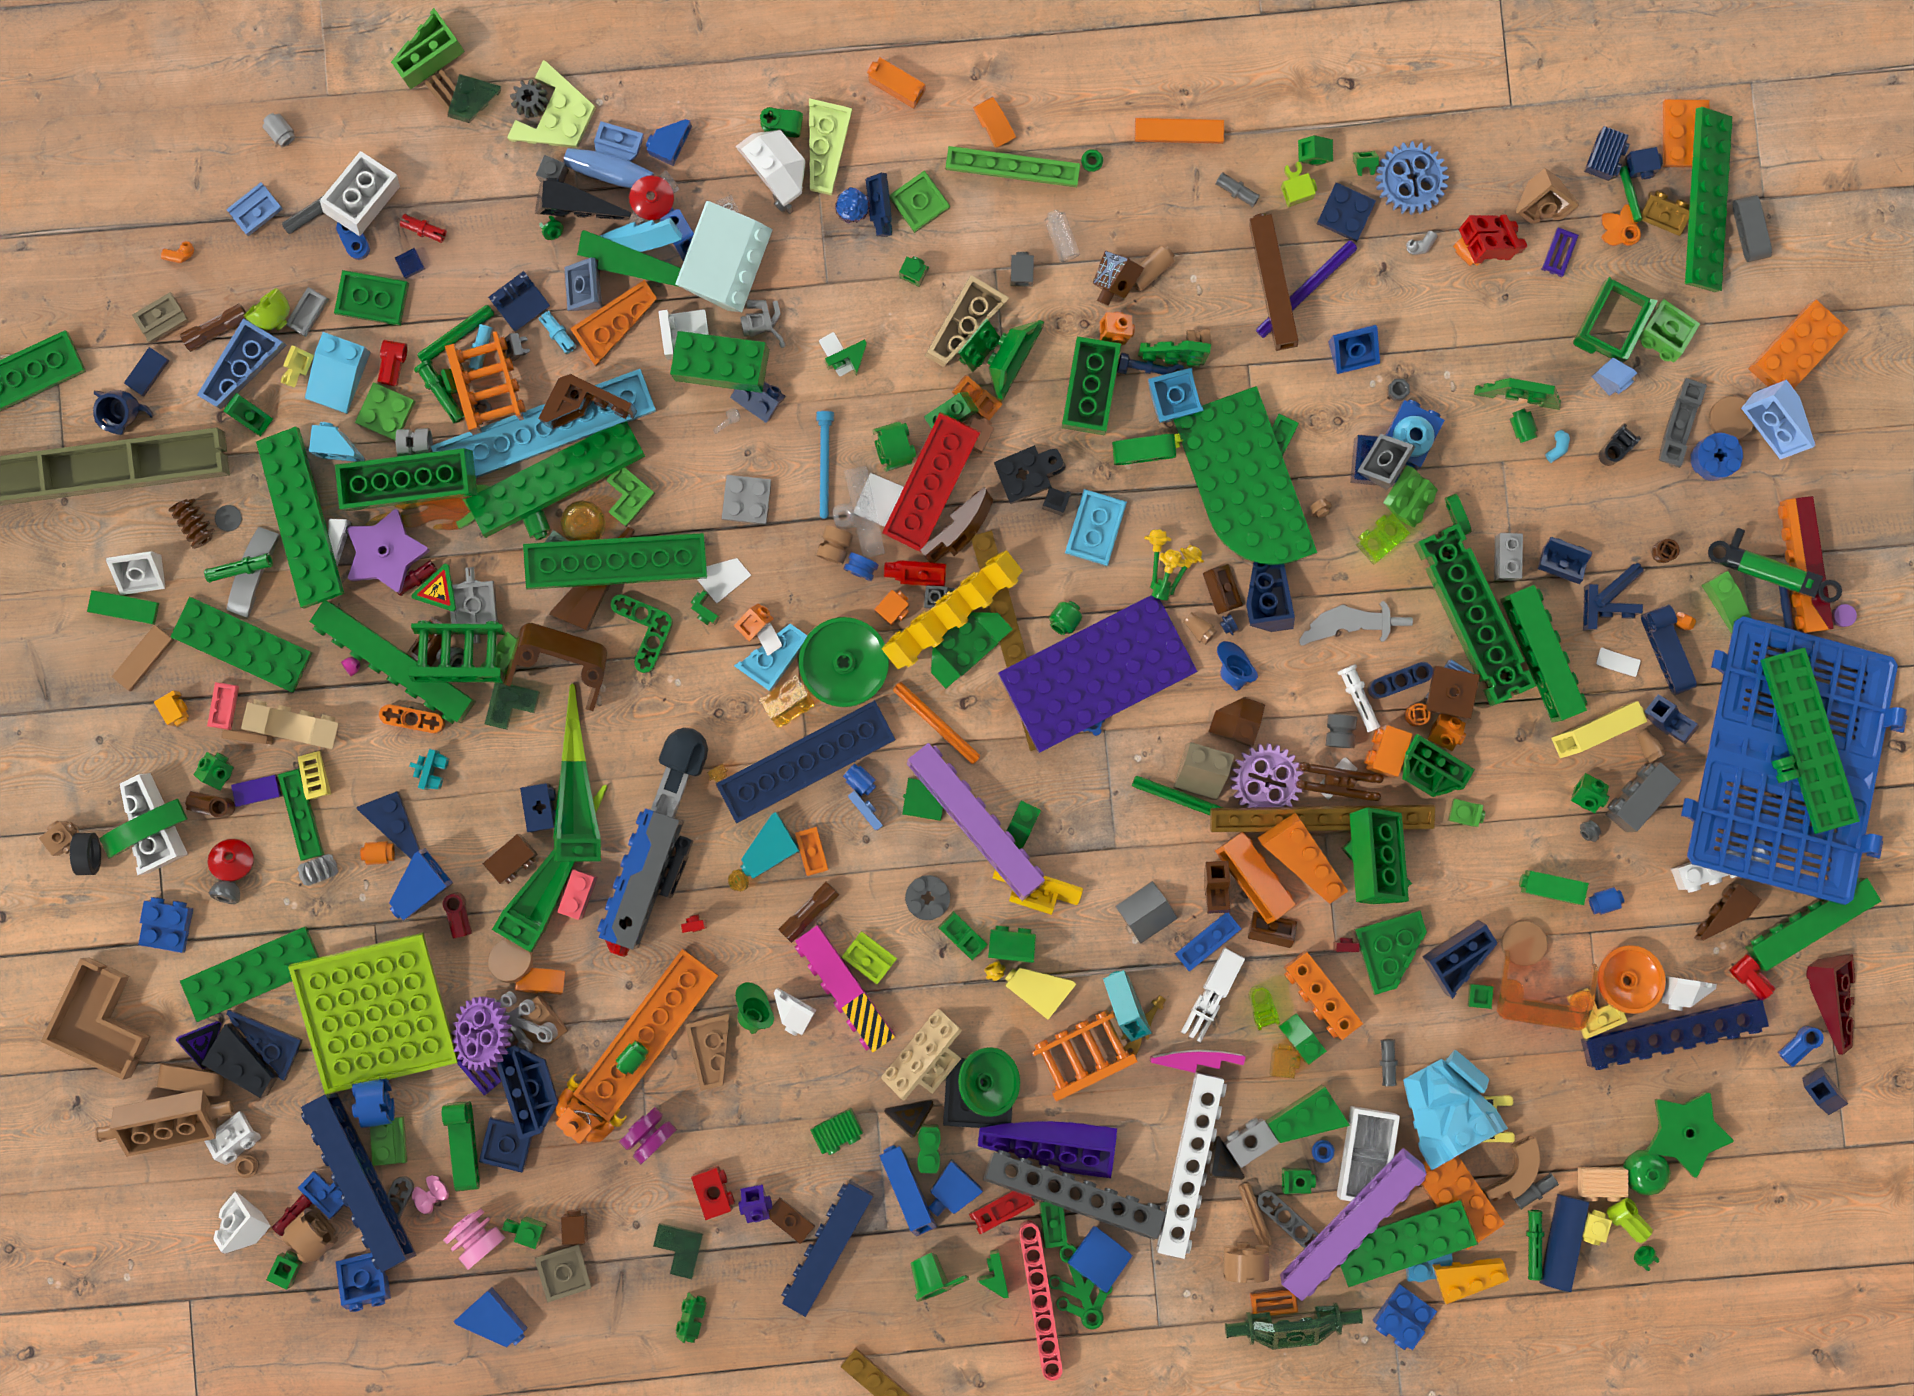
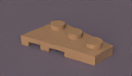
(709, 1048)

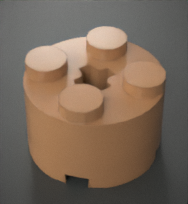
(309, 1235)
(1246, 1263)

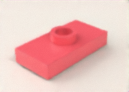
(223, 706)

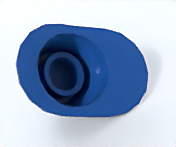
(1235, 667)

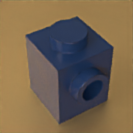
(1644, 163)

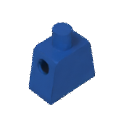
(687, 234)
(953, 1190)

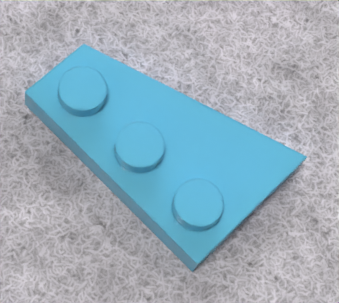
(769, 669)

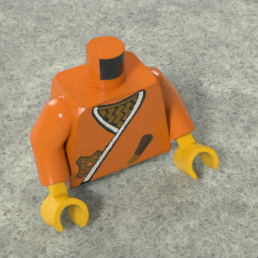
(581, 1121)

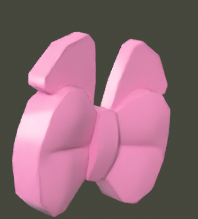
(425, 1201)

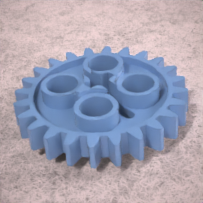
(1392, 182)

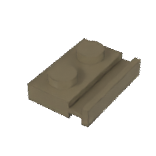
(160, 318)

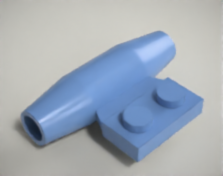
(612, 158)

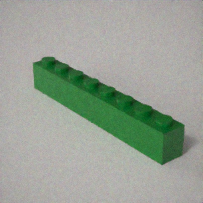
(389, 659)

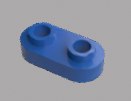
(349, 239)

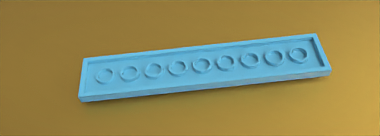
(516, 440)

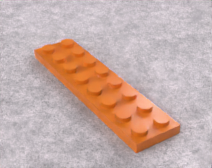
(652, 1026)

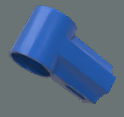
(1798, 1047)

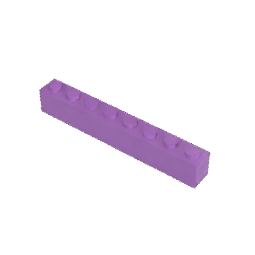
(975, 821)
(1353, 1224)

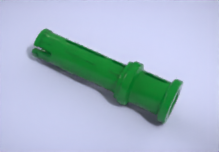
(435, 383)

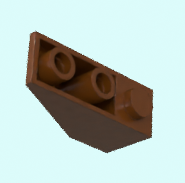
(1732, 909)

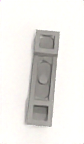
(245, 585)

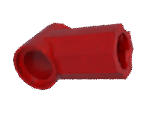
(392, 357)
(1749, 973)

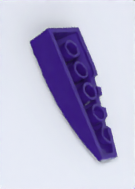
(1069, 1145)

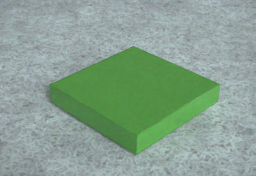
(919, 201)

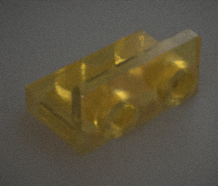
(787, 702)

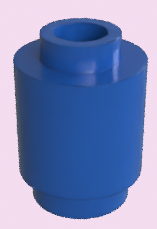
(860, 780)
(1606, 901)

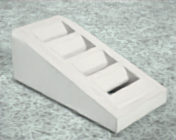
(338, 535)

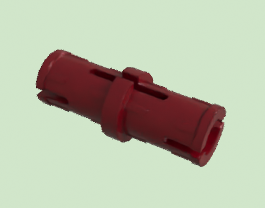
(416, 576)
(291, 1213)

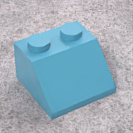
(332, 444)

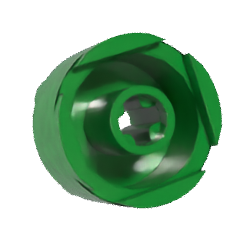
(894, 446)

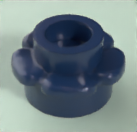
(1228, 624)

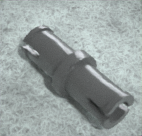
(1237, 189)
(1388, 1062)
(1536, 1191)

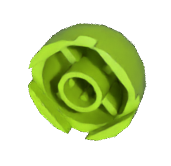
(270, 311)

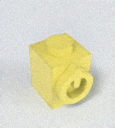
(1596, 1227)

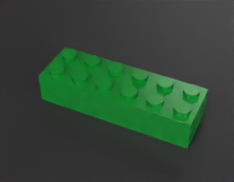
(406, 479)
(1544, 654)

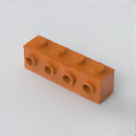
(1322, 995)

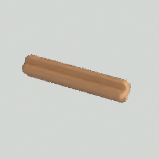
(1254, 1214)

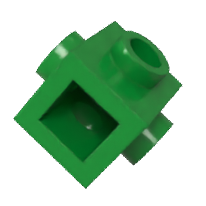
(214, 770)
(1590, 793)

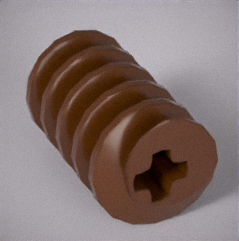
(191, 522)

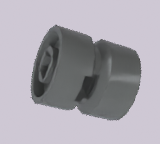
(1341, 731)

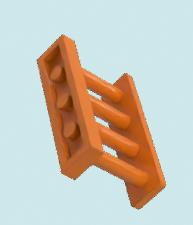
(463, 378)
(1103, 1068)

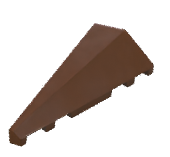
(582, 602)

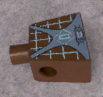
(1115, 276)

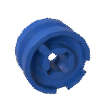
(861, 566)

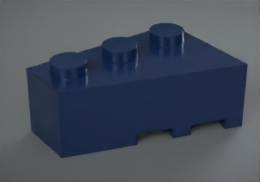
(1459, 956)

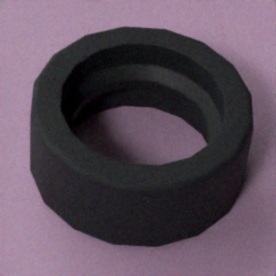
(85, 854)

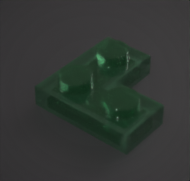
(506, 698)
(684, 1244)

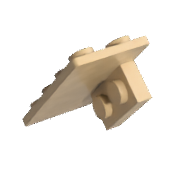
(925, 1058)

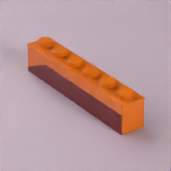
(1805, 553)

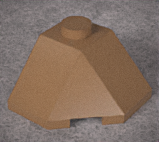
(1545, 198)
(542, 1014)

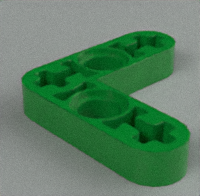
(651, 622)

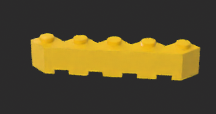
(952, 610)

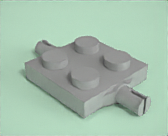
(474, 602)

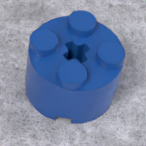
(1712, 468)
(373, 1103)

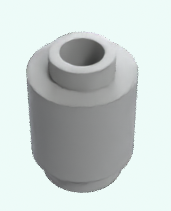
(278, 129)

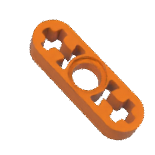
(397, 710)

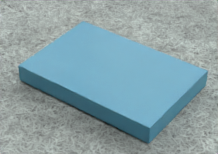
(1095, 527)

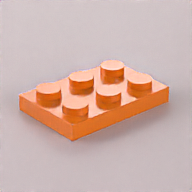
(1679, 131)

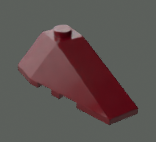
(1830, 985)

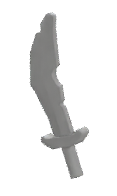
(1352, 620)

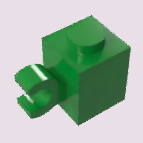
(527, 1232)

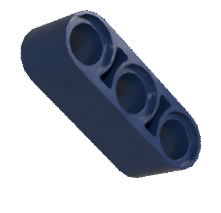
(1410, 677)

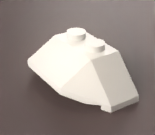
(775, 163)

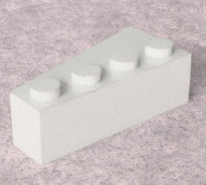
(139, 797)

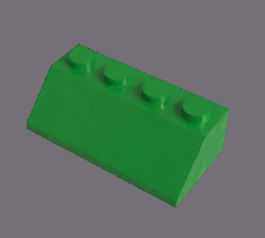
(1378, 856)

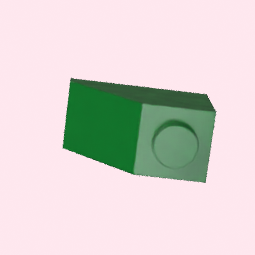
(1302, 1039)

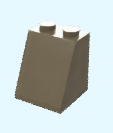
(1203, 770)

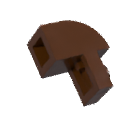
(1217, 886)

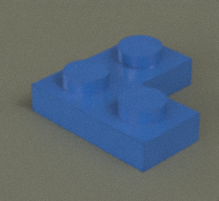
(322, 1194)

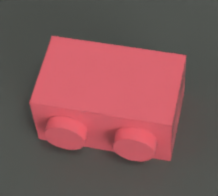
(577, 894)

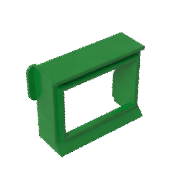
(1591, 344)

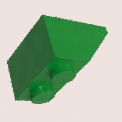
(1011, 944)

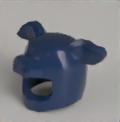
(117, 409)

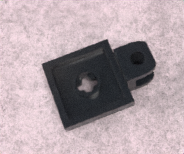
(1039, 471)

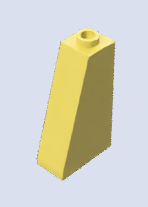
(1599, 729)

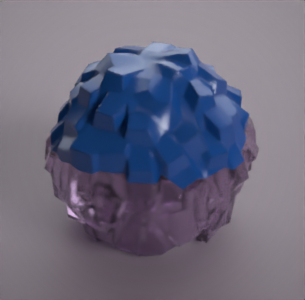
(852, 205)

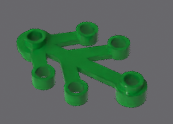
(1081, 1291)

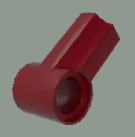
(457, 918)

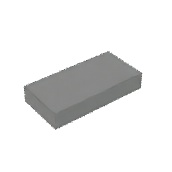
(306, 311)

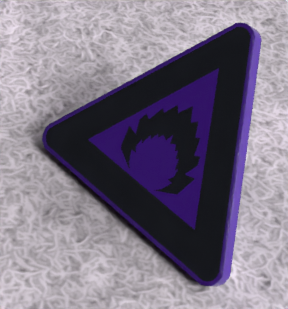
(199, 1042)

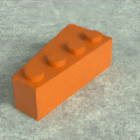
(1300, 853)

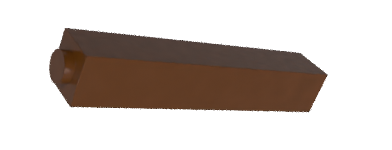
(1273, 282)

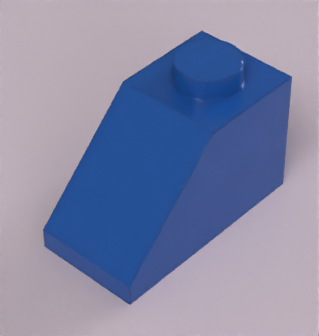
(668, 141)

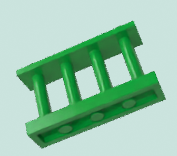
(467, 671)

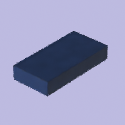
(146, 371)

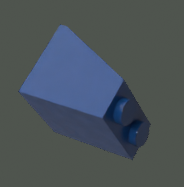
(419, 885)

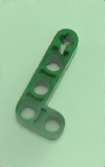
(462, 1143)

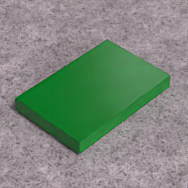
(371, 298)

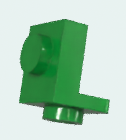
(705, 615)

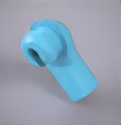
(1561, 448)

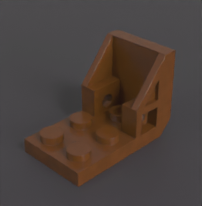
(564, 408)

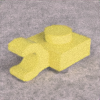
(298, 363)

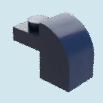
(1669, 719)

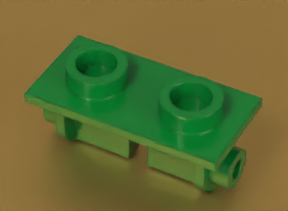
(687, 1328)

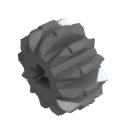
(521, 102)

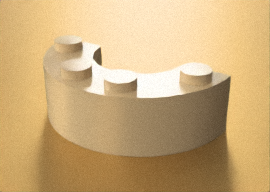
(290, 725)

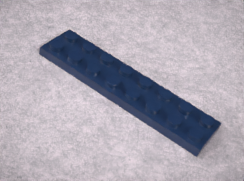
(805, 761)

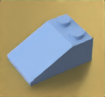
(1780, 419)

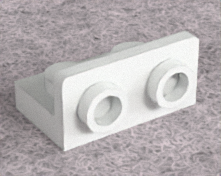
(232, 1139)

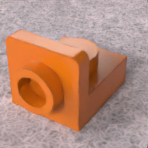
(753, 621)

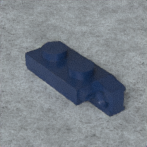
(880, 206)

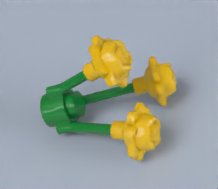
(1172, 559)

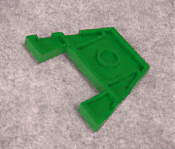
(1513, 389)

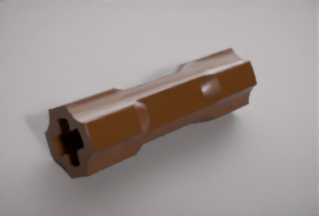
(200, 335)
(809, 911)

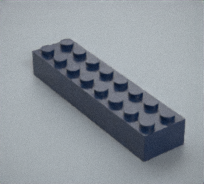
(358, 1182)

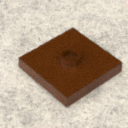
(1452, 692)

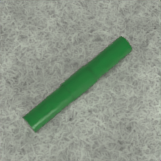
(1630, 194)

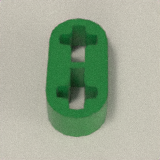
(1457, 513)

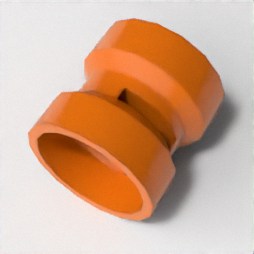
(1414, 717)

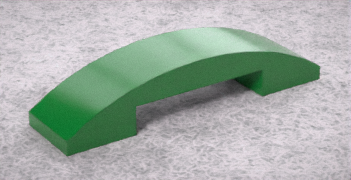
(142, 827)

